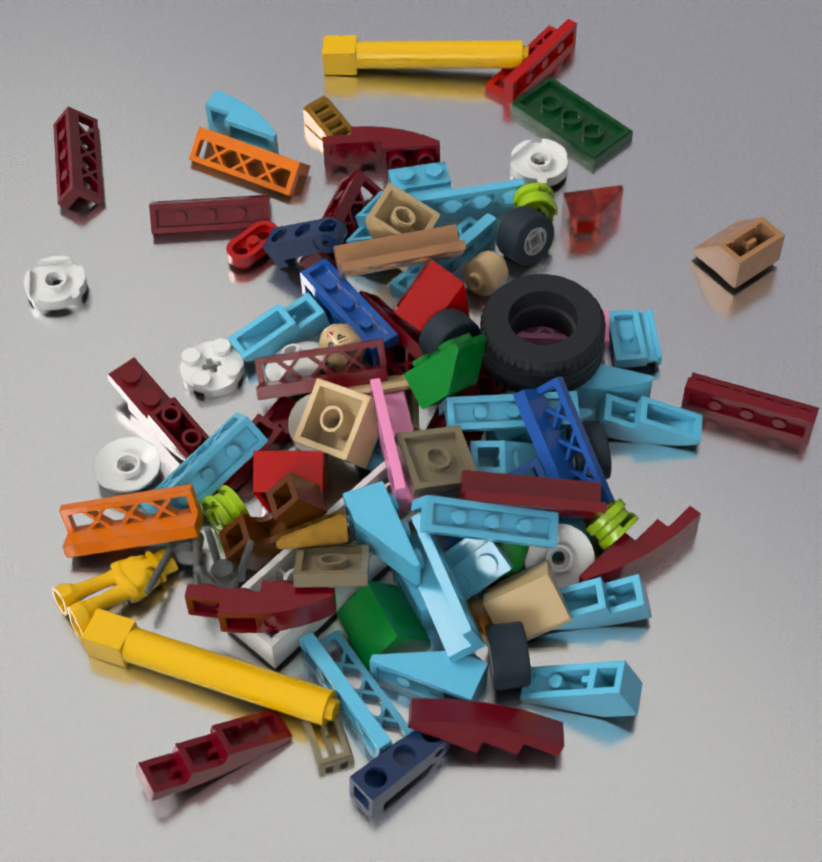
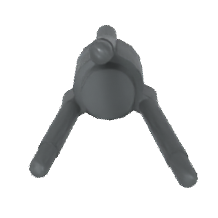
(187, 552)
(223, 572)

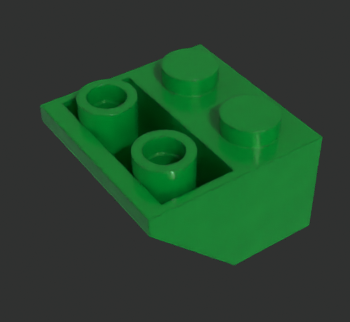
(447, 370)

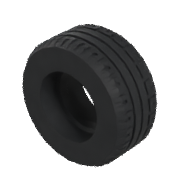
(543, 302)

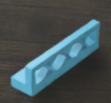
(472, 201)
(477, 237)
(492, 411)
(214, 460)
(487, 521)
(445, 597)
(351, 699)

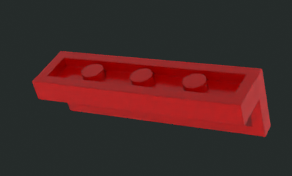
(543, 54)

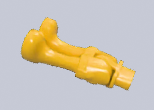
(127, 575)

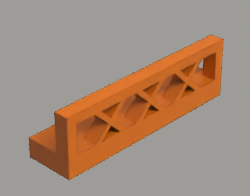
(256, 153)
(133, 531)

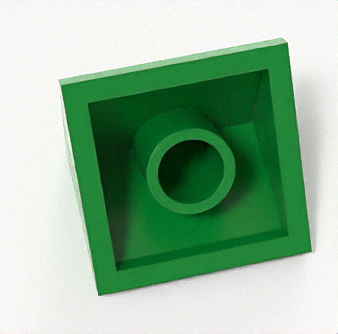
(381, 622)

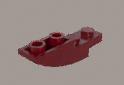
(387, 145)
(156, 410)
(270, 610)

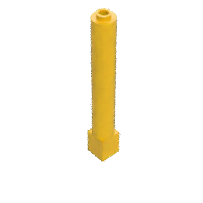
(346, 54)
(122, 642)

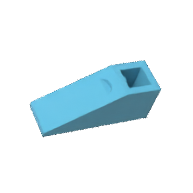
(502, 456)
(375, 522)

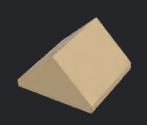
(529, 598)

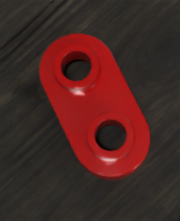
(249, 244)

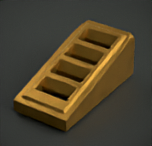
(322, 110)
(317, 532)

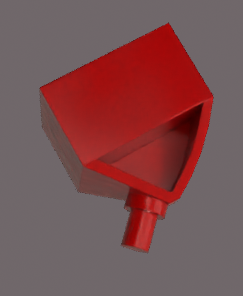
(431, 293)
(272, 466)

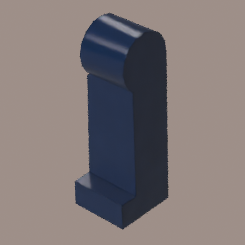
(304, 239)
(394, 770)

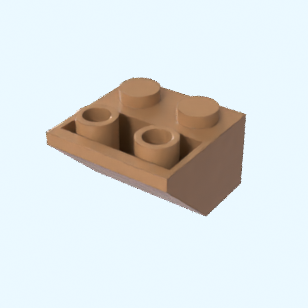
(742, 250)

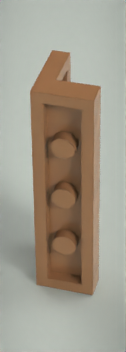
(398, 251)

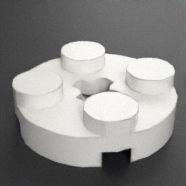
(528, 153)
(54, 297)
(211, 353)

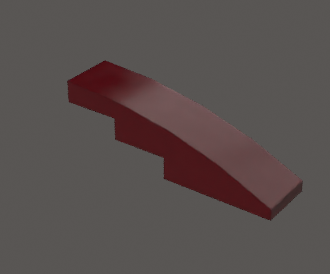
(275, 428)
(634, 557)
(475, 722)
(212, 755)

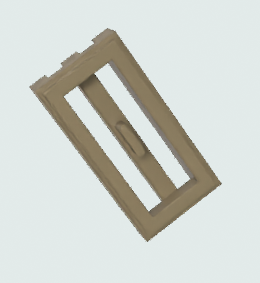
(334, 759)

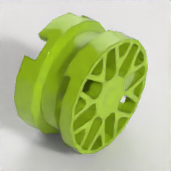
(537, 199)
(222, 507)
(612, 524)

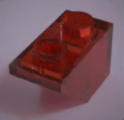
(591, 210)

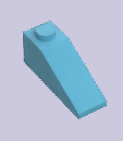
(432, 674)
(586, 688)

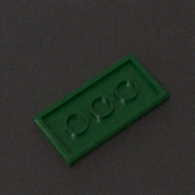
(571, 121)

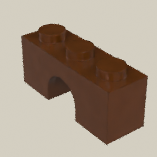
(291, 503)

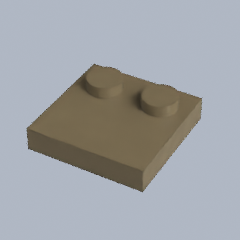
(434, 459)
(332, 566)

